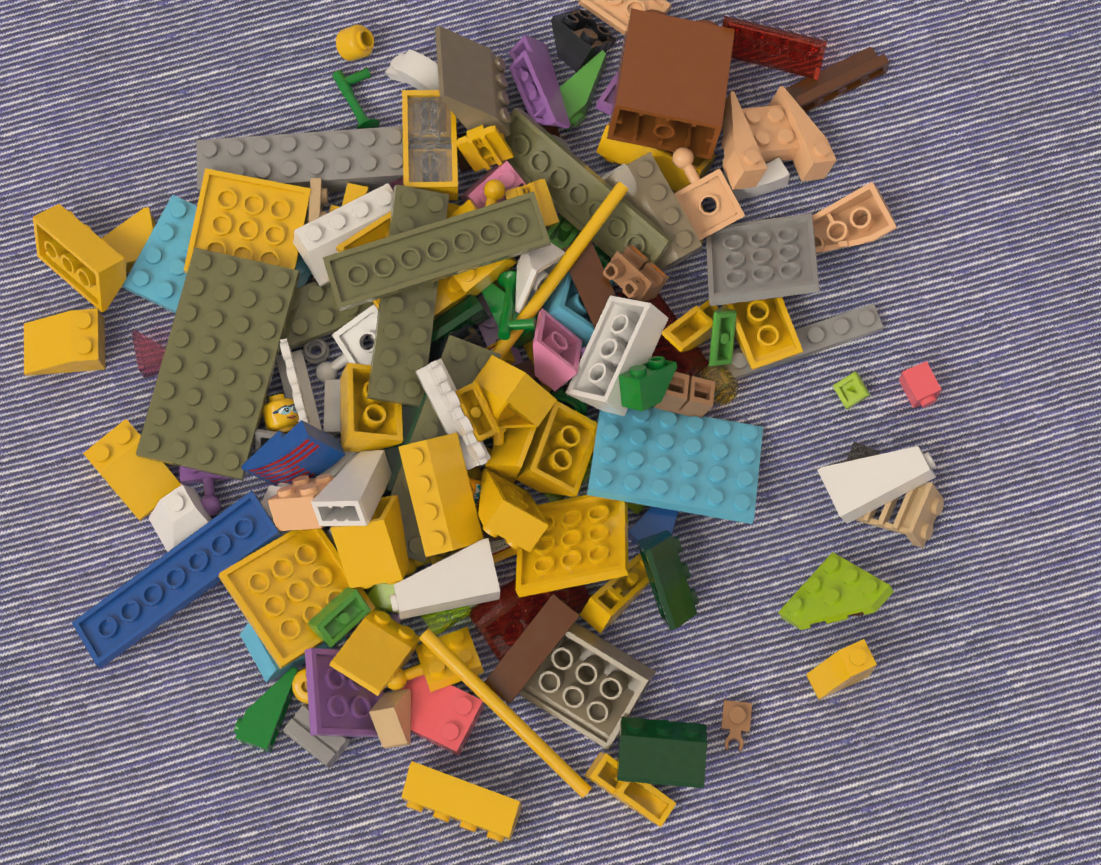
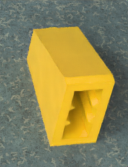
(132, 236)
(842, 669)

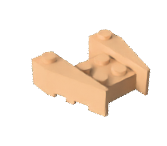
(769, 133)

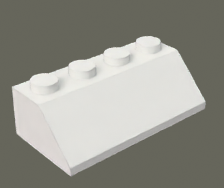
(325, 233)
(620, 340)

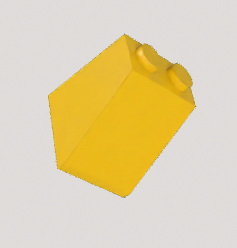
(374, 551)

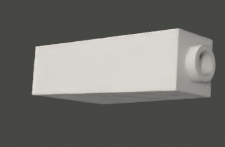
(875, 480)
(354, 492)
(449, 584)

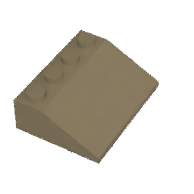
(472, 81)
(656, 200)
(589, 685)

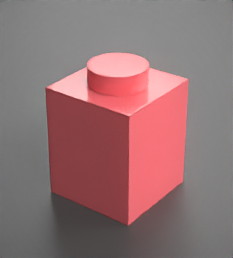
(920, 385)

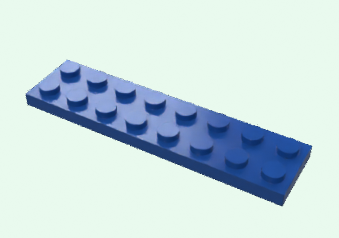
(175, 579)

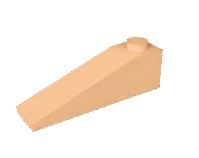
(853, 220)

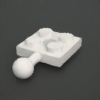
(350, 341)

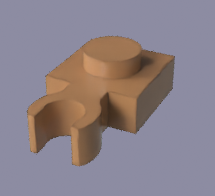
(736, 719)

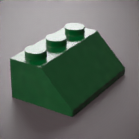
(668, 578)
(662, 752)

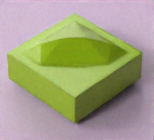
(851, 390)

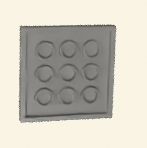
(762, 260)

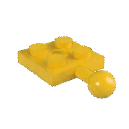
(435, 671)

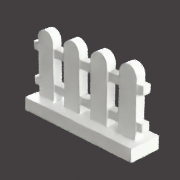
(297, 383)
(446, 404)

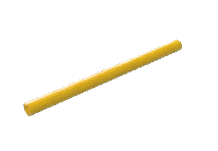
(565, 264)
(502, 710)

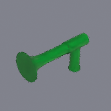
(344, 85)
(507, 324)

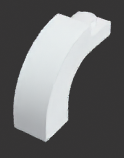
(414, 70)

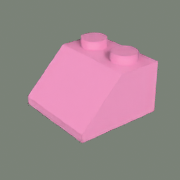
(555, 351)

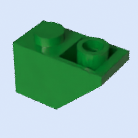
(646, 383)

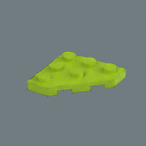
(834, 594)

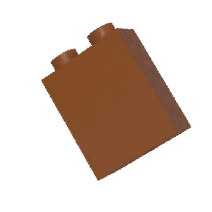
(671, 83)

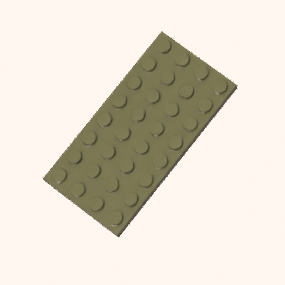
(218, 364)

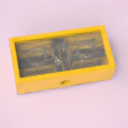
(429, 143)

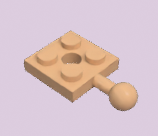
(710, 186)

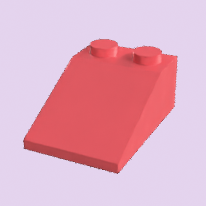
(443, 715)

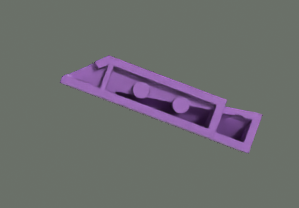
(538, 83)

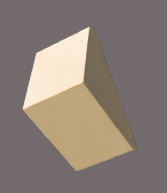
(393, 718)

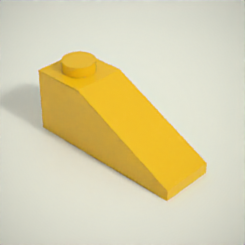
(615, 596)

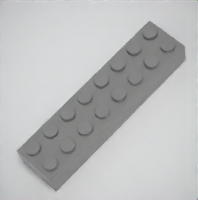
(337, 157)

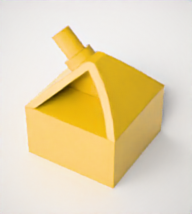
(512, 397)

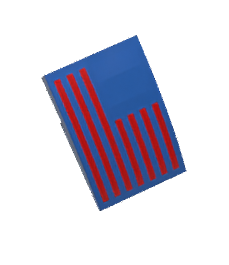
(295, 454)

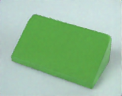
(722, 337)
(339, 616)

